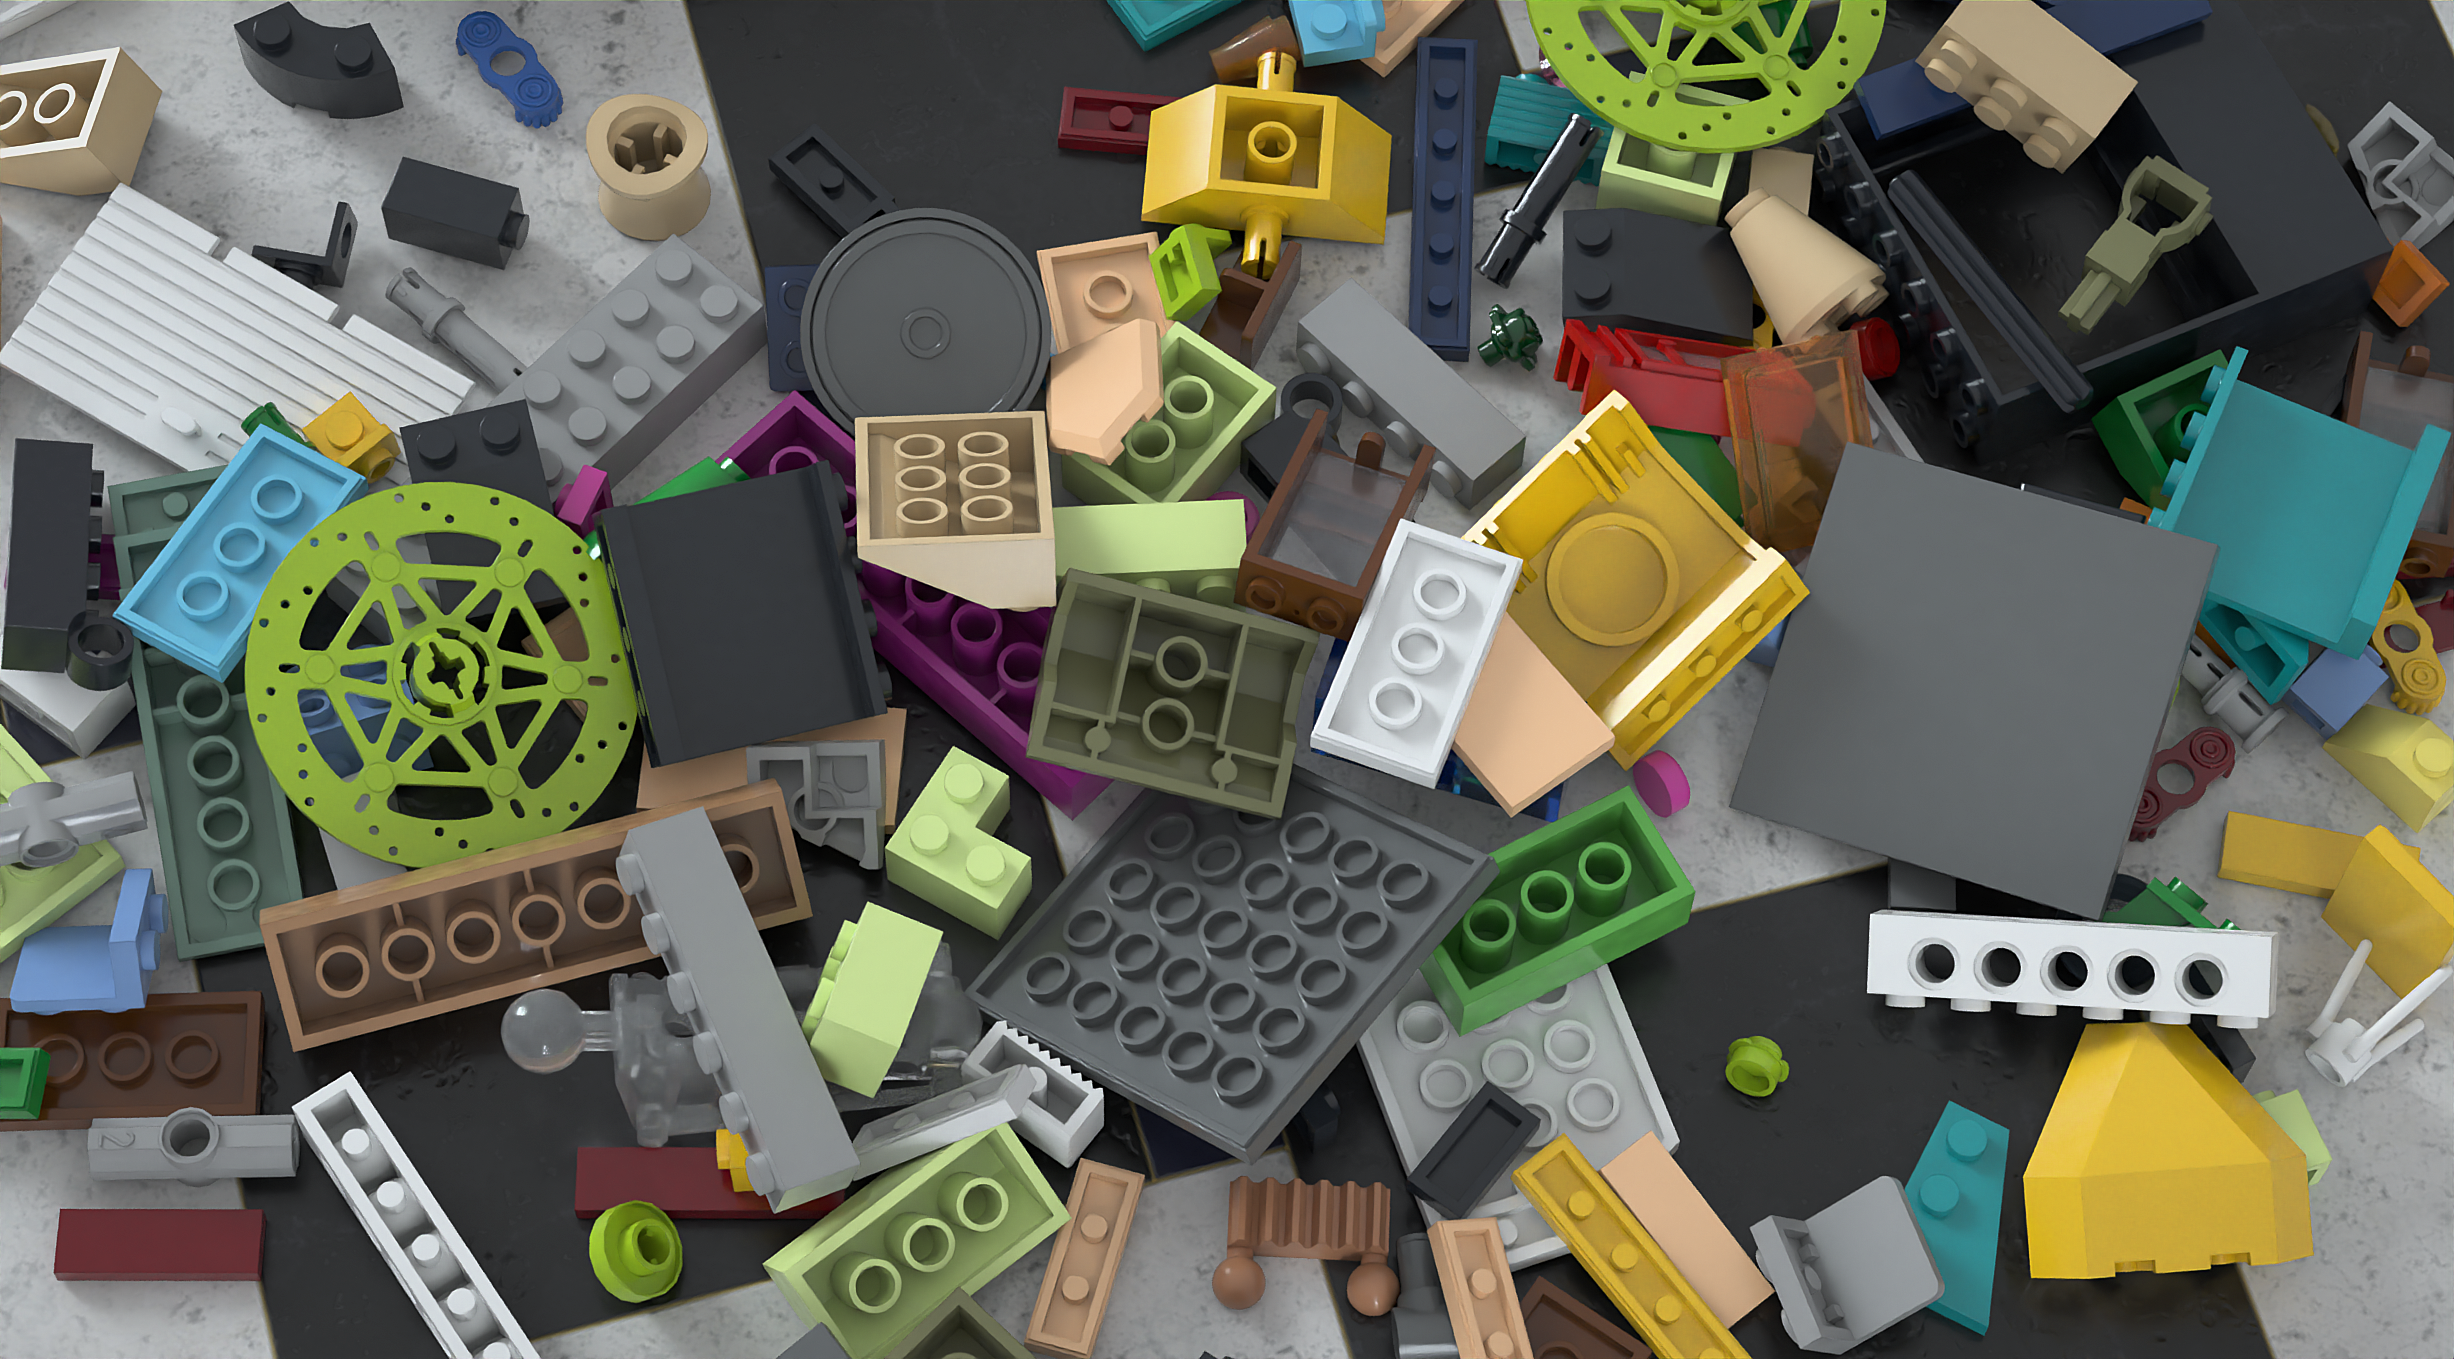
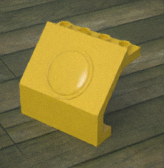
(1633, 576)

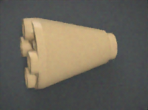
(1801, 269)

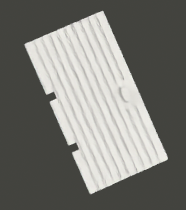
(189, 346)

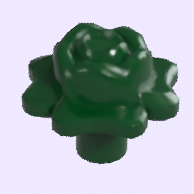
(1512, 338)

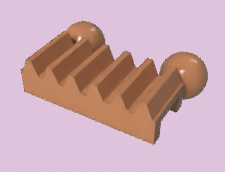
(1308, 1224)

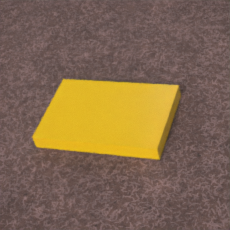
(2398, 908)

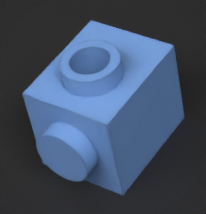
(2334, 689)

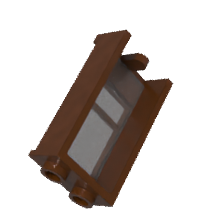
(2397, 406)
(1328, 532)

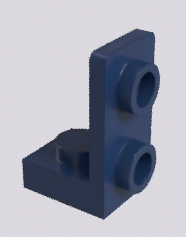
(785, 298)

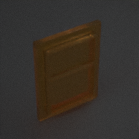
(1789, 429)

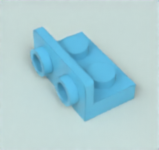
(1336, 29)

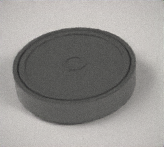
(925, 320)

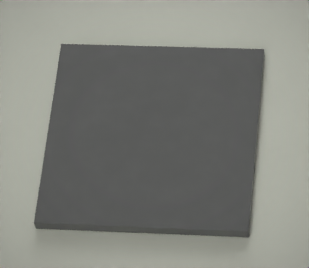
(1975, 680)
(1231, 952)

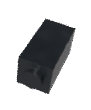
(454, 213)

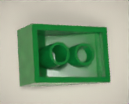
(2149, 424)

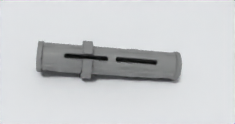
(449, 325)

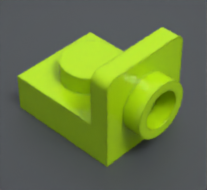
(1187, 270)

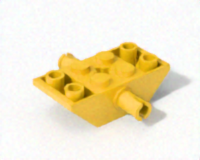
(1268, 165)

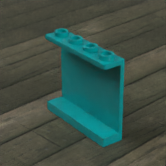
(2300, 507)

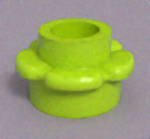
(1755, 1065)

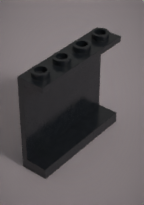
(742, 613)

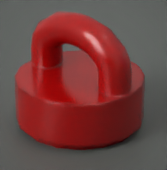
(1877, 348)

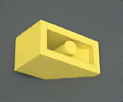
(2399, 761)

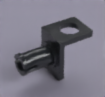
(314, 269)

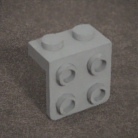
(1849, 1267)

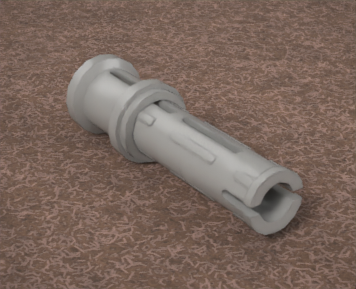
(2231, 696)

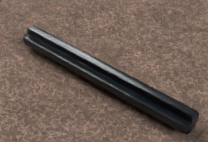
(1990, 292)

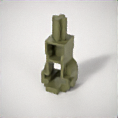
(2126, 252)

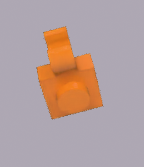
(2408, 284)

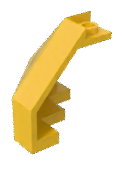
(2160, 1164)

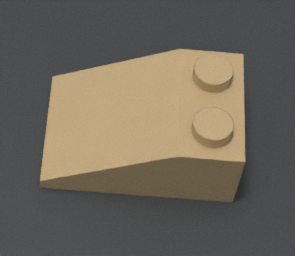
(74, 121)

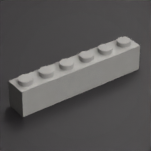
(737, 1010)

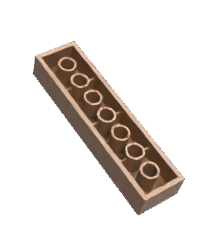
(503, 920)

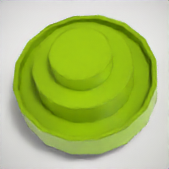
(635, 1251)

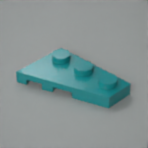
(1958, 1208)

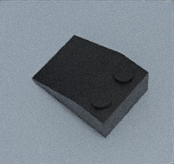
(1655, 276)
(490, 450)

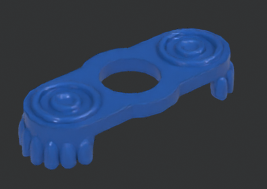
(531, 90)

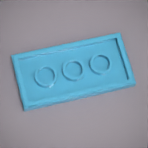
(214, 569)

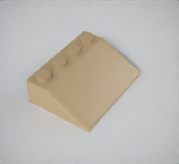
(959, 504)

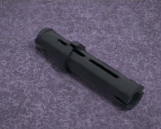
(1538, 201)

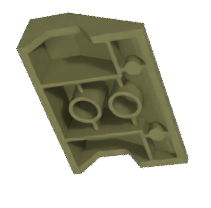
(1170, 693)

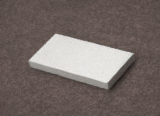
(1416, 653)

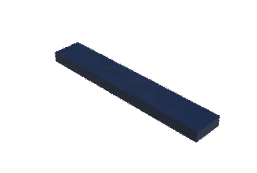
(1906, 98)
(1443, 196)

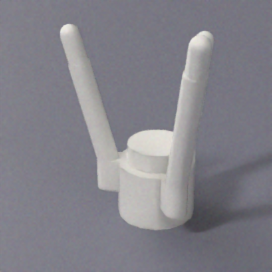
(2348, 1049)

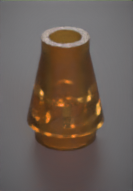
(1240, 55)

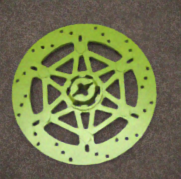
(1707, 19)
(320, 670)

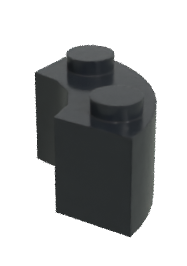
(319, 64)

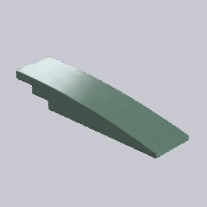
(214, 799)

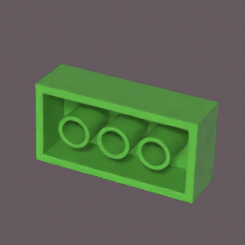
(1559, 910)

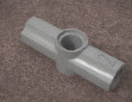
(49, 822)
(153, 1144)

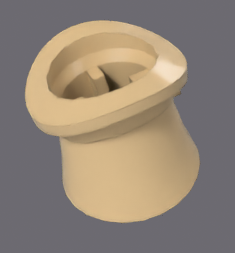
(649, 165)

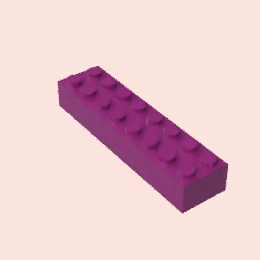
(958, 652)

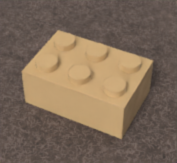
(2027, 77)

